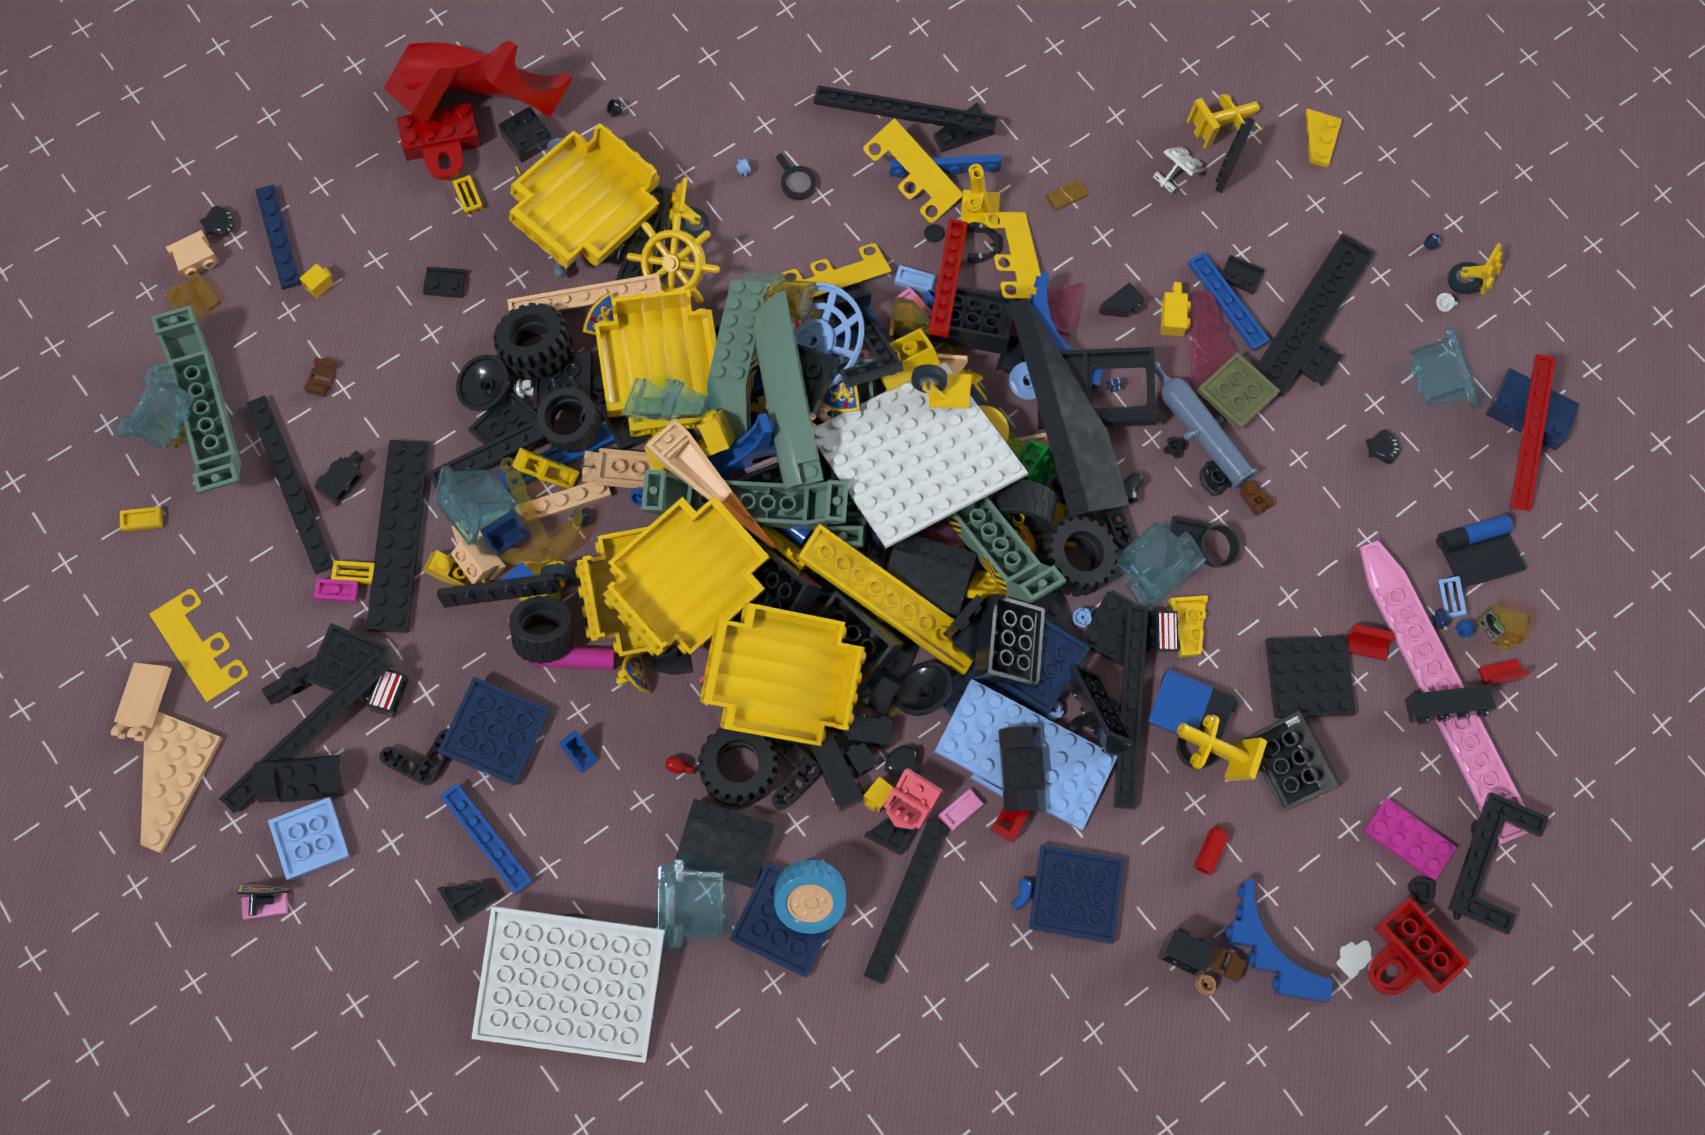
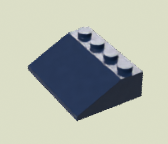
(1510, 405)

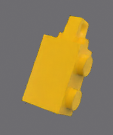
(1174, 312)

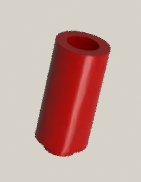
(1211, 851)

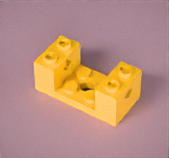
(716, 436)

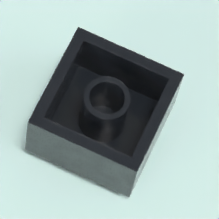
(525, 134)
(1186, 952)

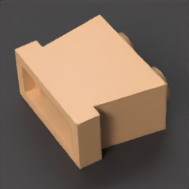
(192, 255)
(477, 561)

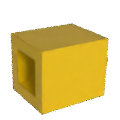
(317, 280)
(877, 795)

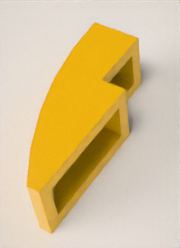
(545, 468)

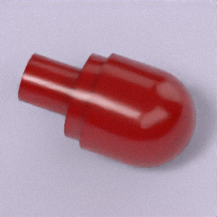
(678, 765)

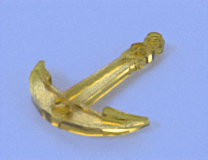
(557, 546)

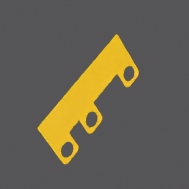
(922, 168)
(1023, 255)
(870, 267)
(192, 652)

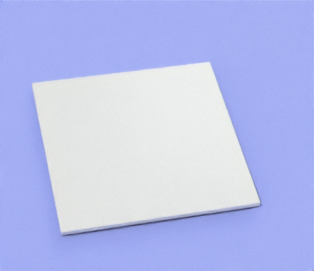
(914, 460)

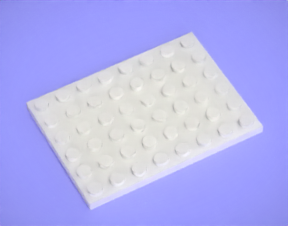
(568, 984)

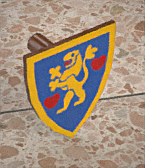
(599, 311)
(842, 398)

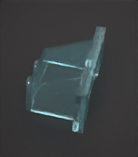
(1443, 372)
(672, 402)
(159, 410)
(471, 500)
(1158, 563)
(689, 905)

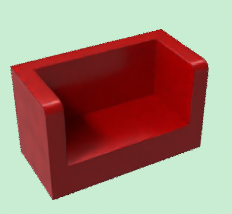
(1008, 824)

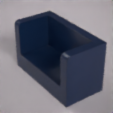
(505, 532)

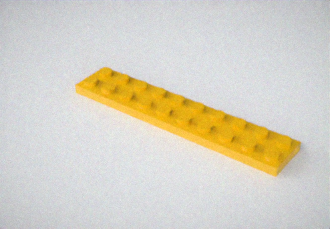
(882, 595)

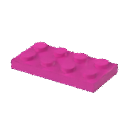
(1409, 839)

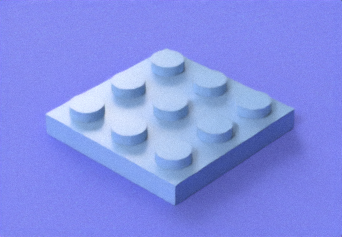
(308, 839)

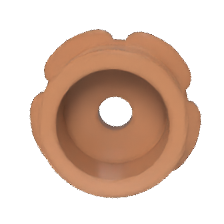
(1199, 984)

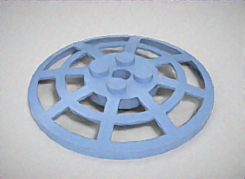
(826, 334)

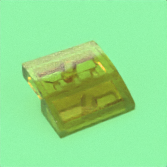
(194, 293)

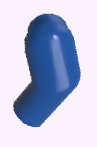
(1025, 893)

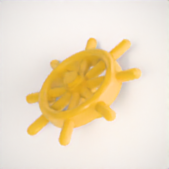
(673, 261)

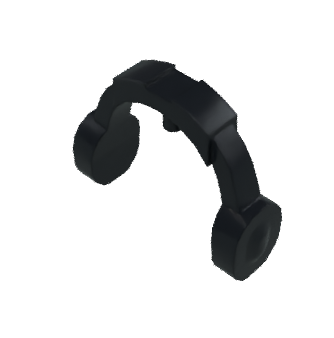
(978, 227)

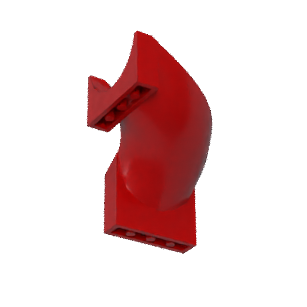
(438, 67)

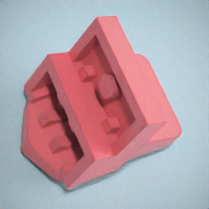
(911, 800)

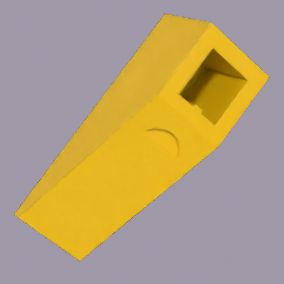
(446, 569)

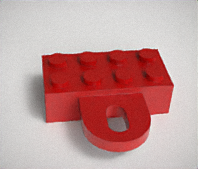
(444, 134)
(1416, 950)

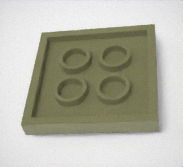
(1238, 391)

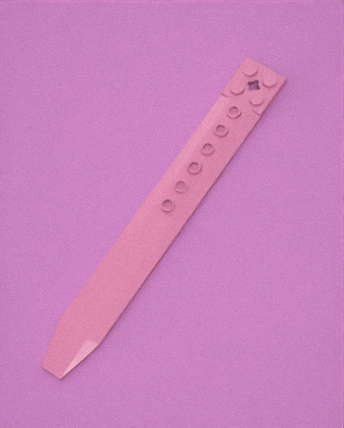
(1435, 672)

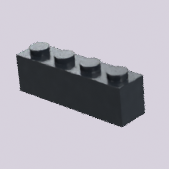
(1450, 703)
(836, 772)

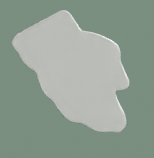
(1354, 958)

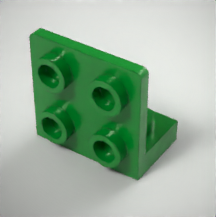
(1037, 461)

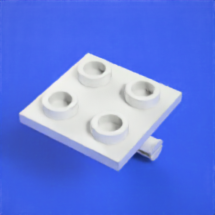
(1182, 160)

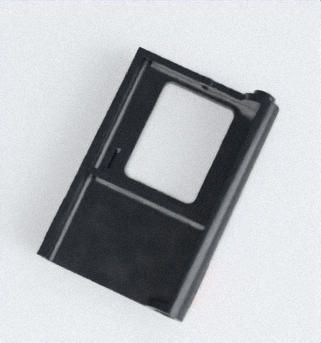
(1085, 361)

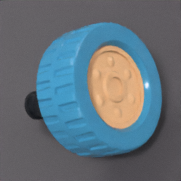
(810, 896)

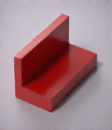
(1369, 641)
(1502, 673)

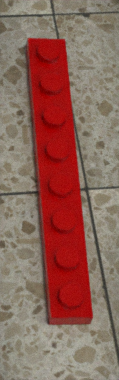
(948, 278)
(1532, 432)

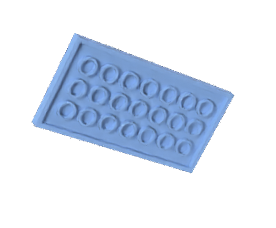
(1072, 765)

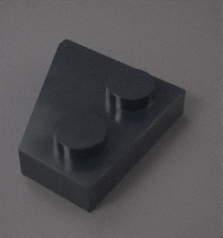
(889, 836)
(466, 899)

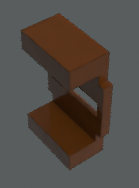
(322, 368)
(1234, 967)

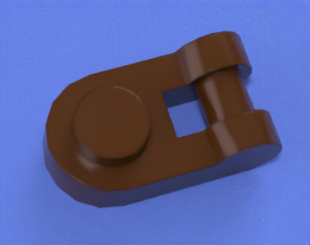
(1250, 492)

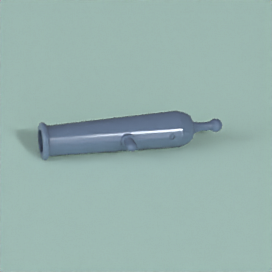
(1204, 428)

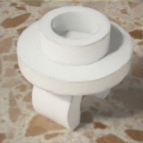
(1445, 302)
(523, 388)

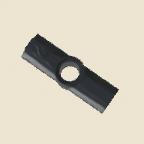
(291, 682)

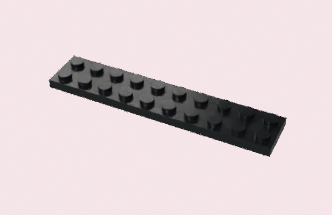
(1313, 312)
(398, 536)

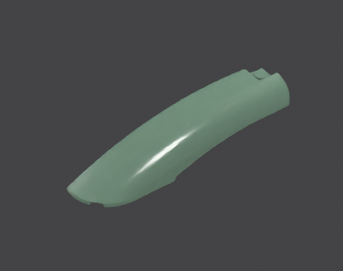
(786, 394)

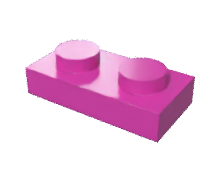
(336, 590)

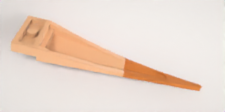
(684, 458)

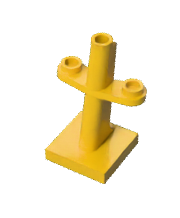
(1209, 123)
(977, 200)
(1243, 757)

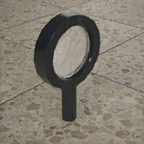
(796, 181)

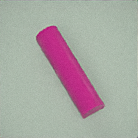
(584, 659)

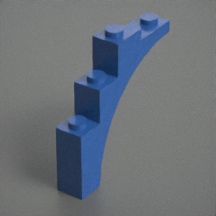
(1040, 305)
(754, 444)
(1249, 932)

